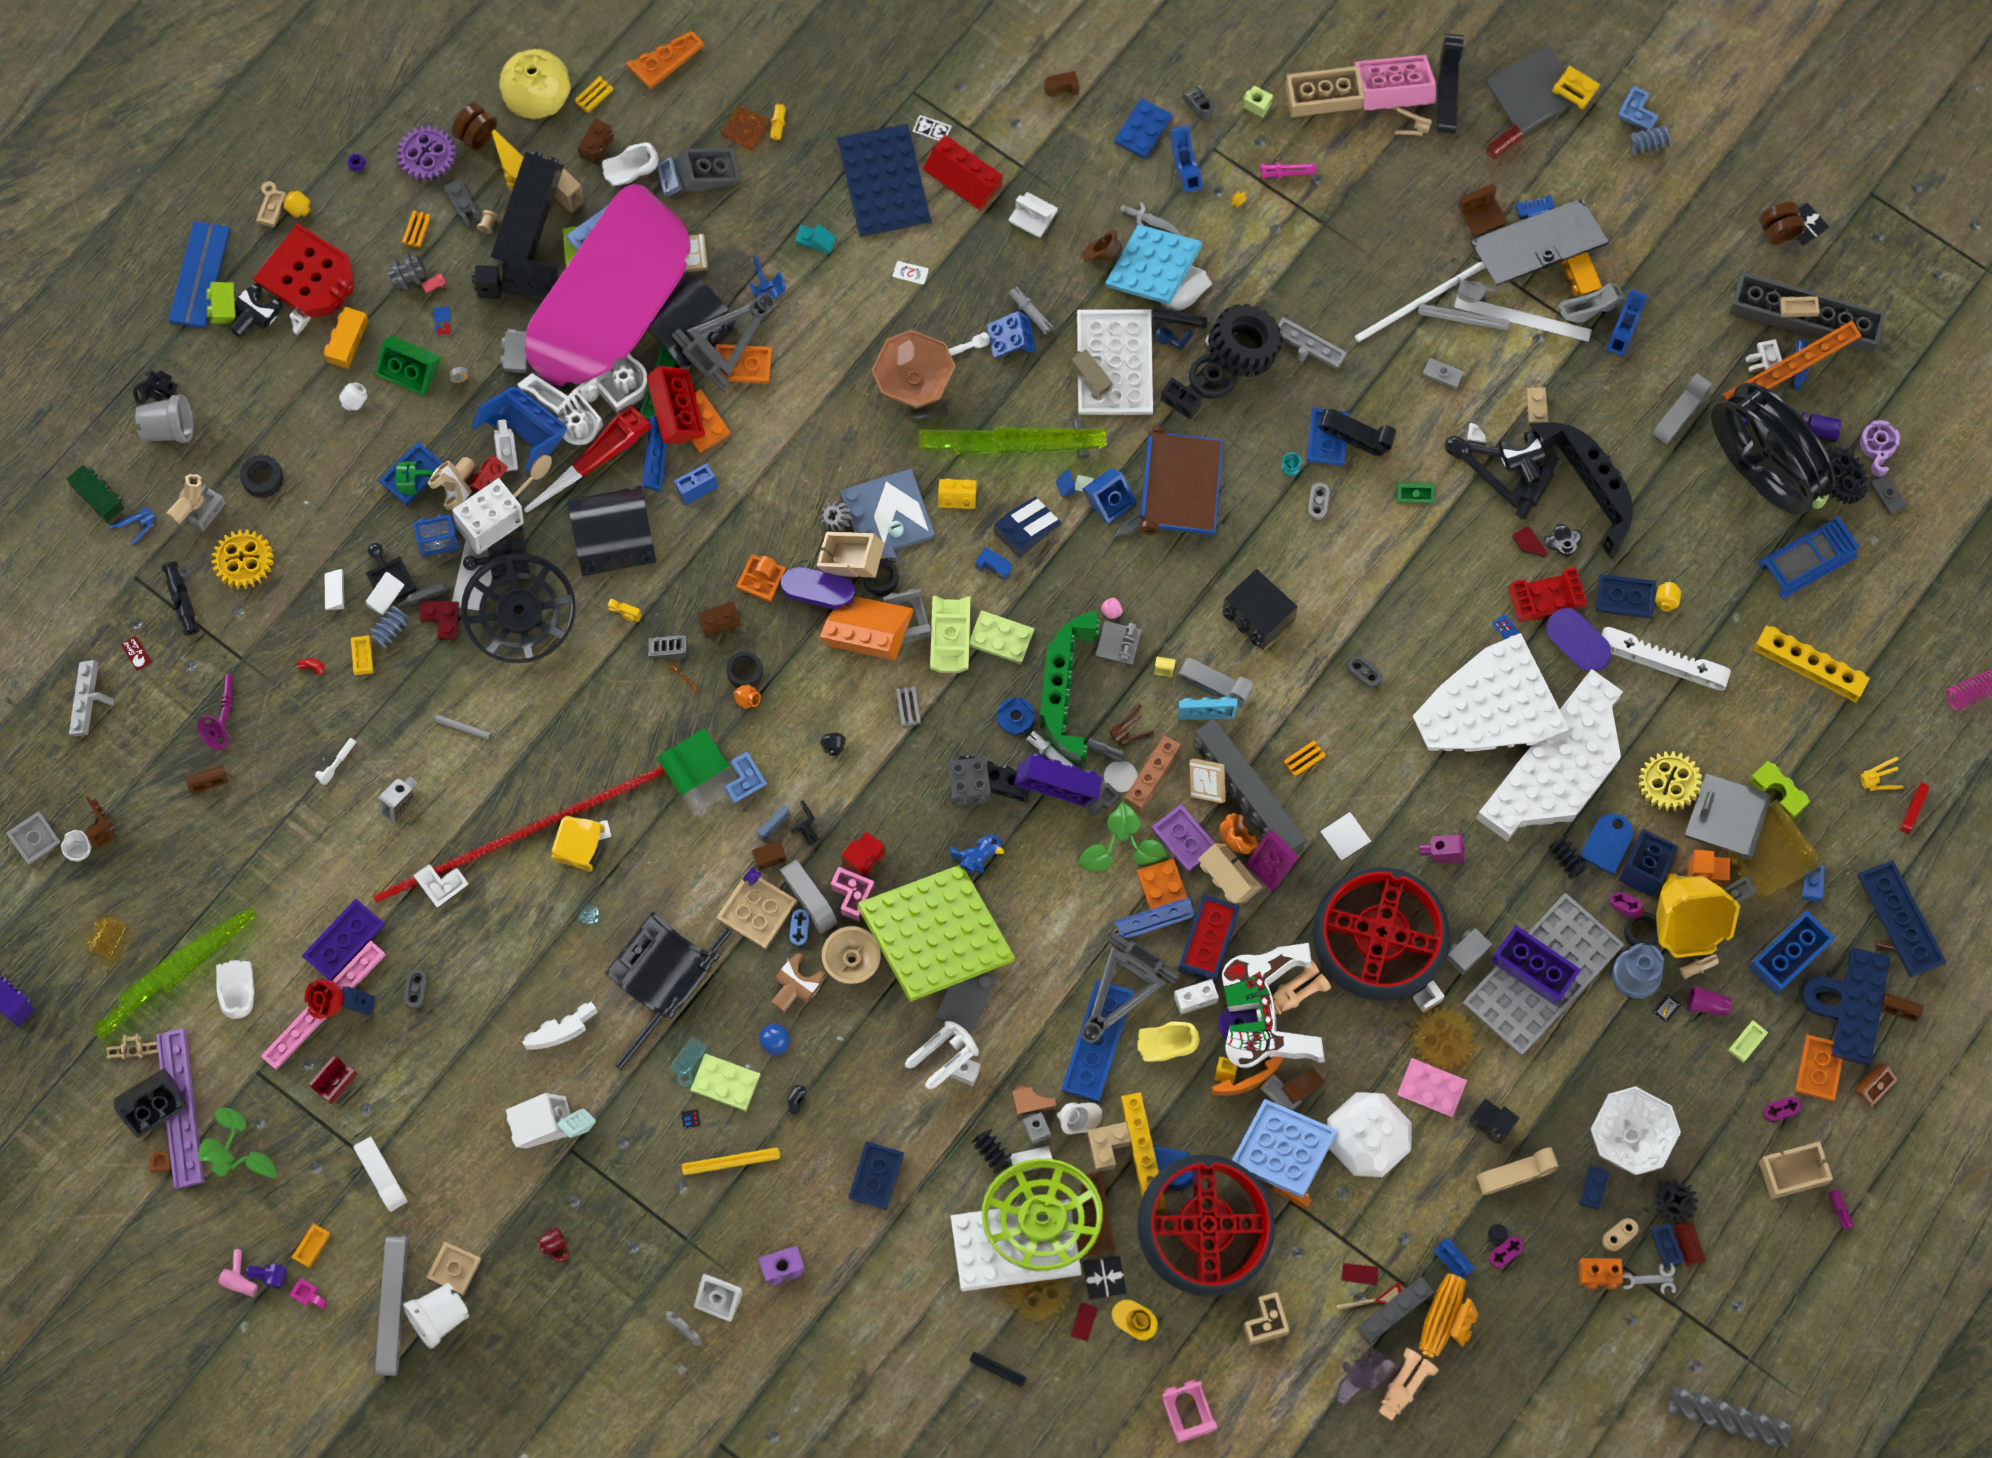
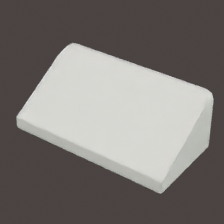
(334, 590)
(384, 593)
(1038, 1153)

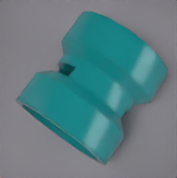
(1292, 460)

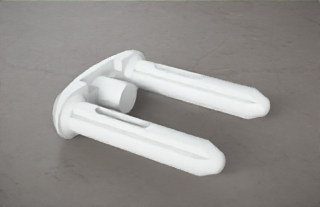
(961, 1037)

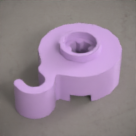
(1879, 450)

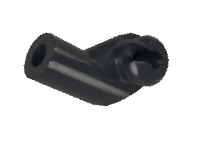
(793, 1097)

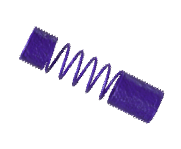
(1824, 427)

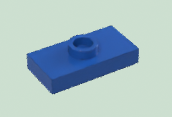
(1813, 885)

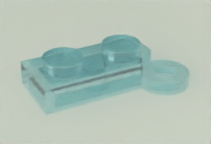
(687, 1060)

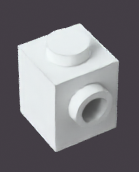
(967, 1072)

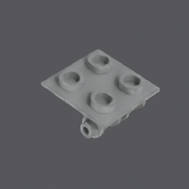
(1118, 642)

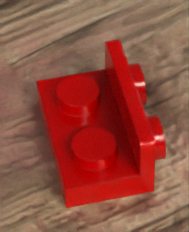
(488, 472)

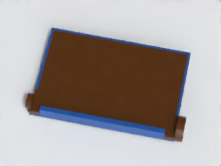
(1180, 483)

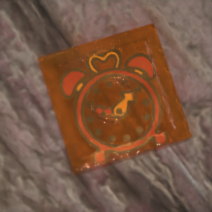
(745, 127)

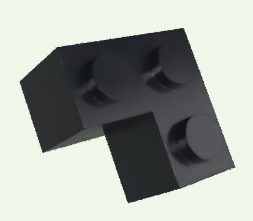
(1494, 1121)

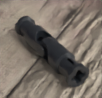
(180, 598)

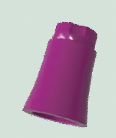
(1708, 1002)

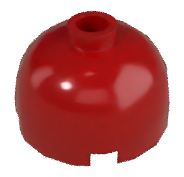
(323, 998)

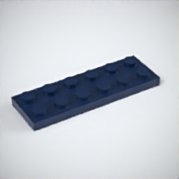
(1901, 918)

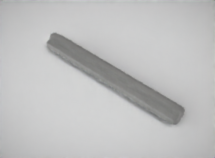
(1464, 317)

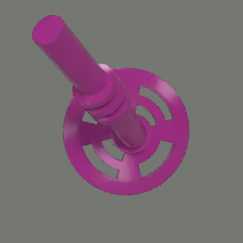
(216, 728)

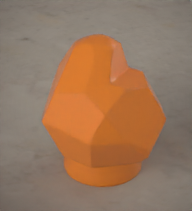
(747, 696)

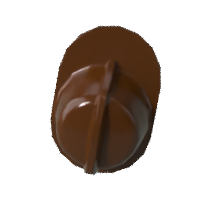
(1103, 248)

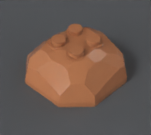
(913, 369)

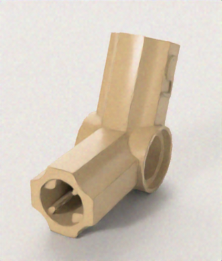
(189, 499)

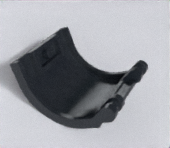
(685, 308)
(611, 531)
(660, 967)

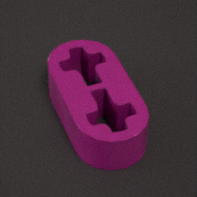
(1628, 903)
(1780, 1104)
(1508, 1255)

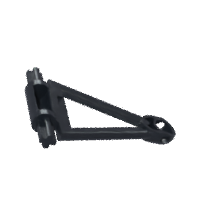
(1529, 494)

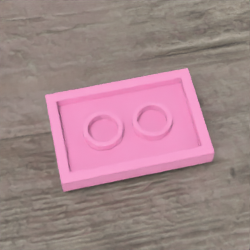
(1432, 1087)

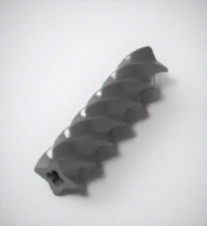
(1733, 1418)

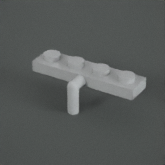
(1311, 344)
(84, 698)

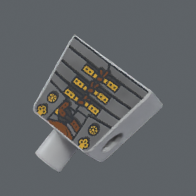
(396, 799)

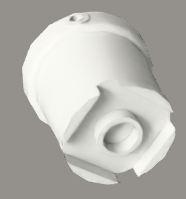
(436, 1314)

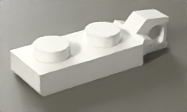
(505, 446)

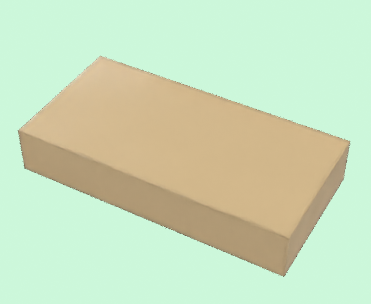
(1799, 306)

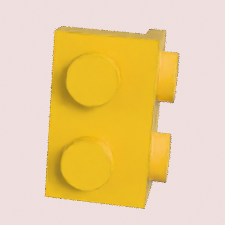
(957, 494)

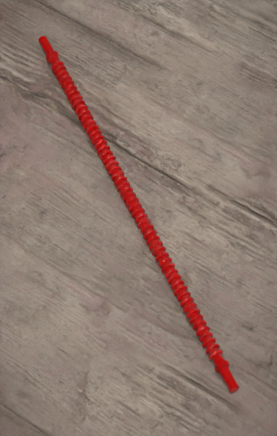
(456, 862)

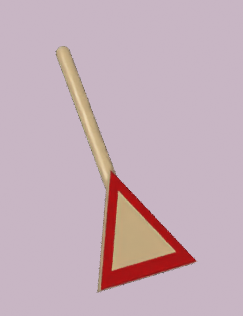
(1383, 1299)

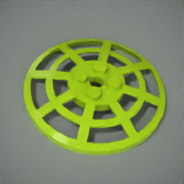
(1039, 1205)

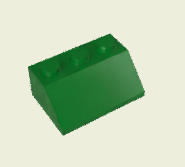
(407, 365)

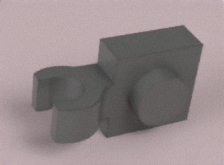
(1107, 798)

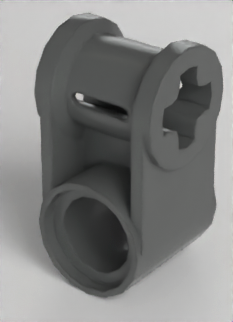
(1197, 101)

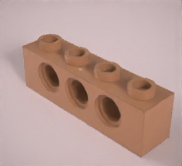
(1152, 774)

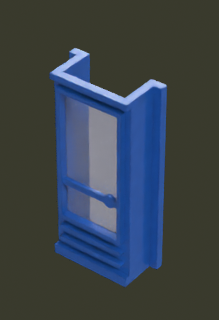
(1811, 557)

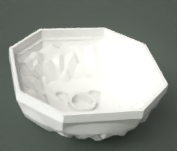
(1635, 1131)

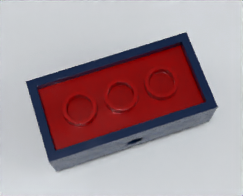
(1208, 938)

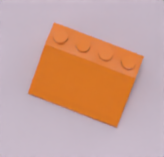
(867, 628)

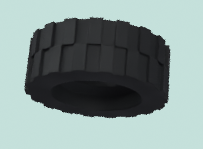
(251, 466)

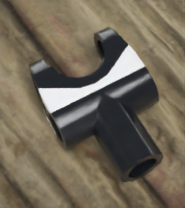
(253, 312)
(1524, 458)

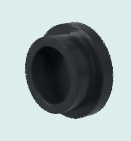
(1497, 1234)

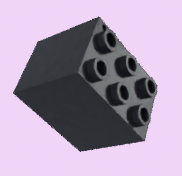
(1259, 609)

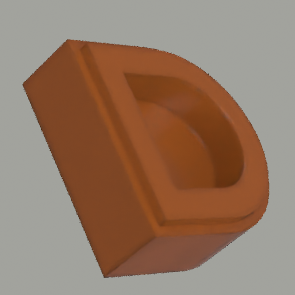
(160, 1162)

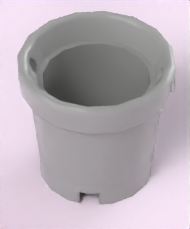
(165, 420)

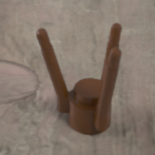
(1120, 732)

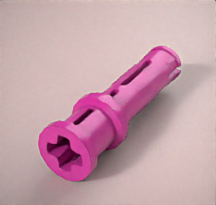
(1278, 167)

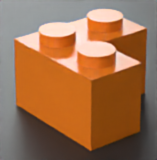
(1704, 864)

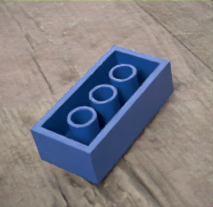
(1791, 953)

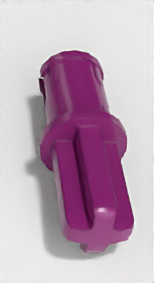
(1841, 1209)

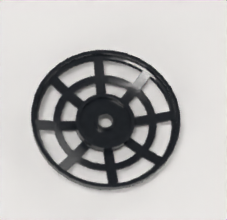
(518, 597)

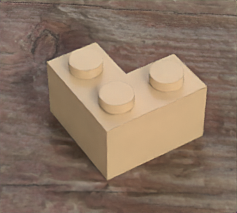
(1103, 1142)
(1272, 1321)

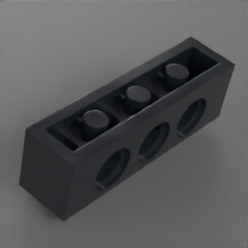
(1001, 785)

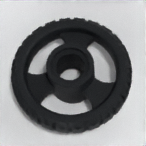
(1213, 368)

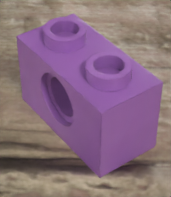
(770, 1262)

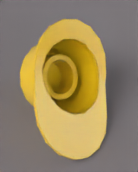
(1135, 1319)

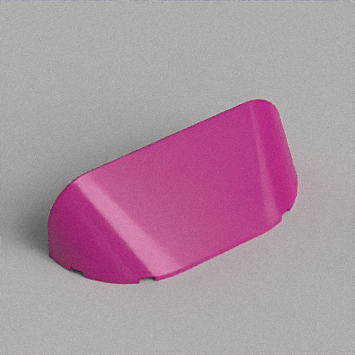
(609, 290)

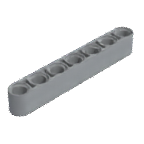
(391, 1306)

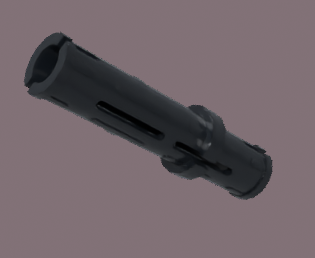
(1178, 317)

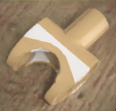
(453, 481)

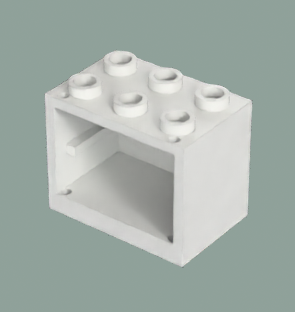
(488, 516)

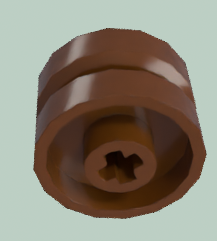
(474, 126)
(1782, 223)

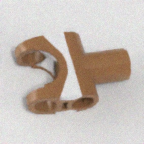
(795, 985)

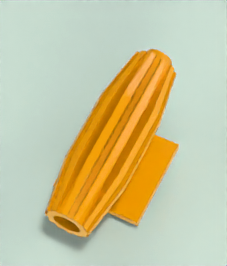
(1447, 1317)

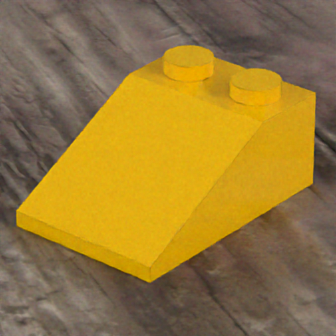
(509, 159)

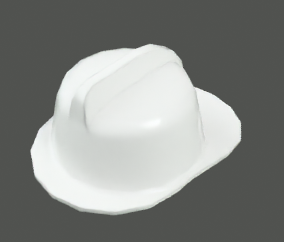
(1079, 1117)

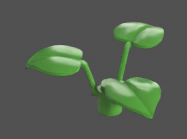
(1122, 824)
(212, 1150)

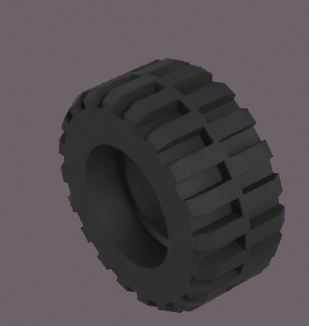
(1253, 323)

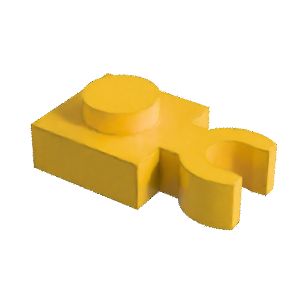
(627, 611)

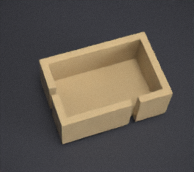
(852, 554)
(1232, 878)
(1795, 1170)

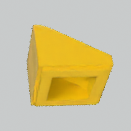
(1225, 1070)

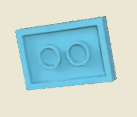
(1207, 708)

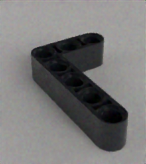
(1448, 83)

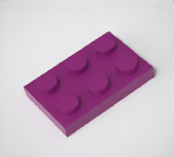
(1272, 860)

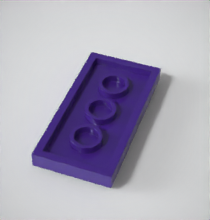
(343, 940)

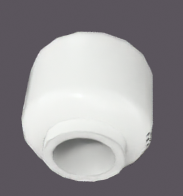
(353, 396)

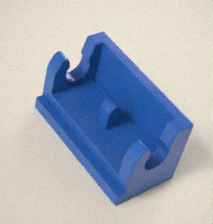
(696, 484)

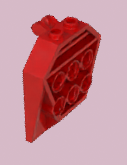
(292, 253)

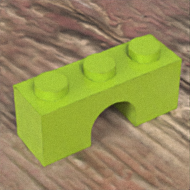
(1771, 778)

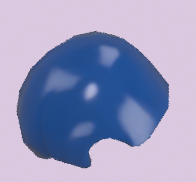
(774, 1039)

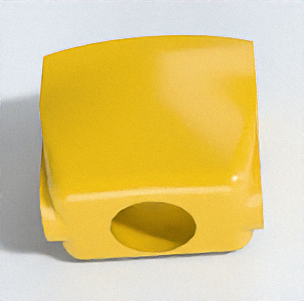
(576, 842)

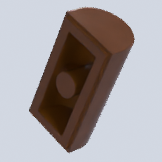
(206, 779)
(1901, 1007)

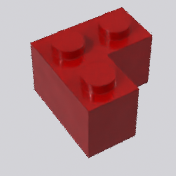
(863, 854)

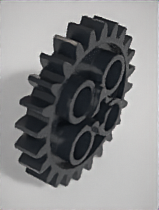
(1852, 484)

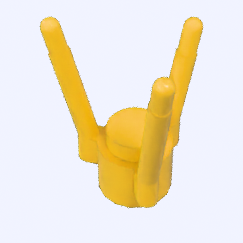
(1871, 777)

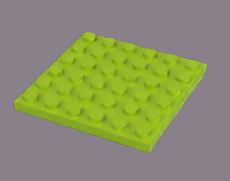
(935, 932)

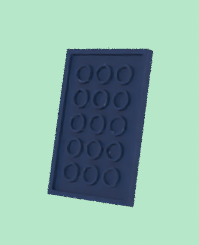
(883, 180)

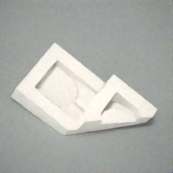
(298, 321)

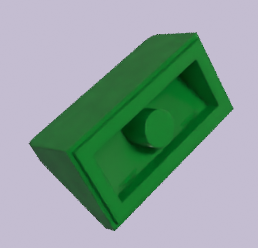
(1415, 492)

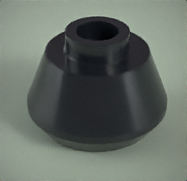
(833, 743)

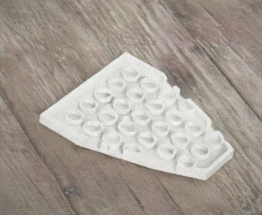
(1491, 703)

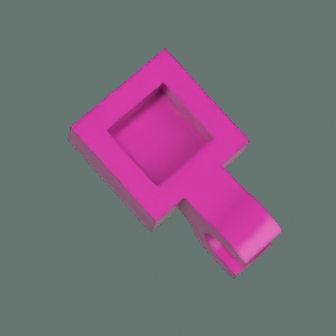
(306, 1293)

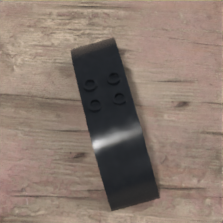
(1597, 474)

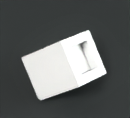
(1428, 997)

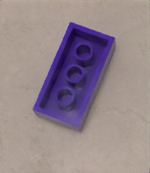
(1058, 780)
(1535, 965)
(14, 1003)

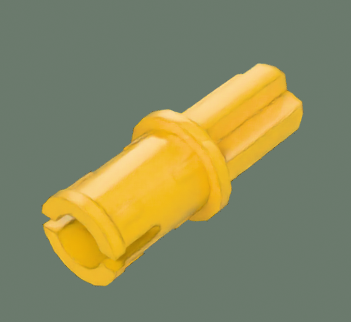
(778, 122)

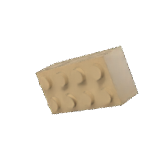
(1324, 91)

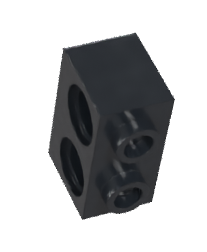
(1181, 398)

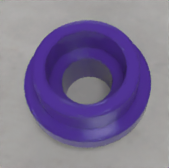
(356, 158)

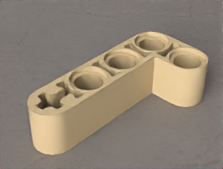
(1518, 1172)

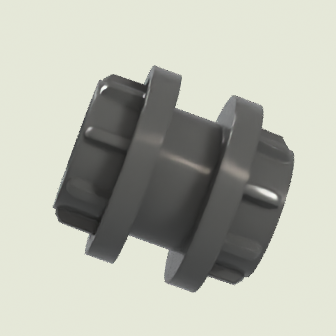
(407, 271)

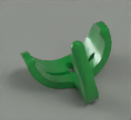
(401, 479)

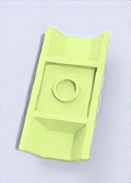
(950, 635)

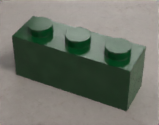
(95, 493)

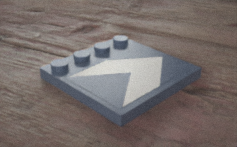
(885, 501)

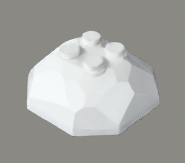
(1370, 1134)

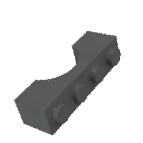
(1395, 1310)

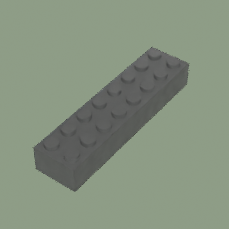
(1760, 301)
(1246, 786)

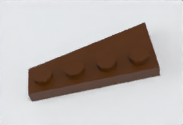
(1104, 1241)

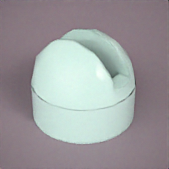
(898, 531)

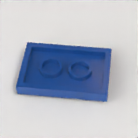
(1143, 128)
(1322, 446)
(426, 461)

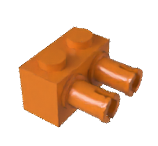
(1600, 1272)

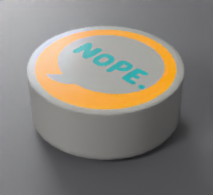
(458, 375)

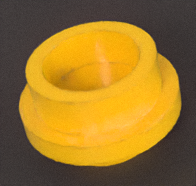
(1238, 199)

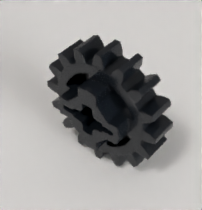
(1679, 1209)

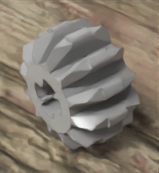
(836, 516)

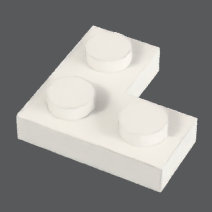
(440, 889)

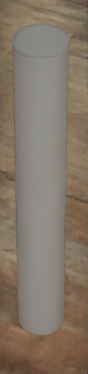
(462, 727)

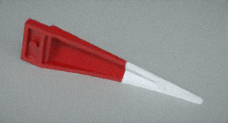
(615, 438)

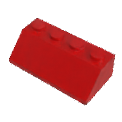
(963, 172)
(675, 404)

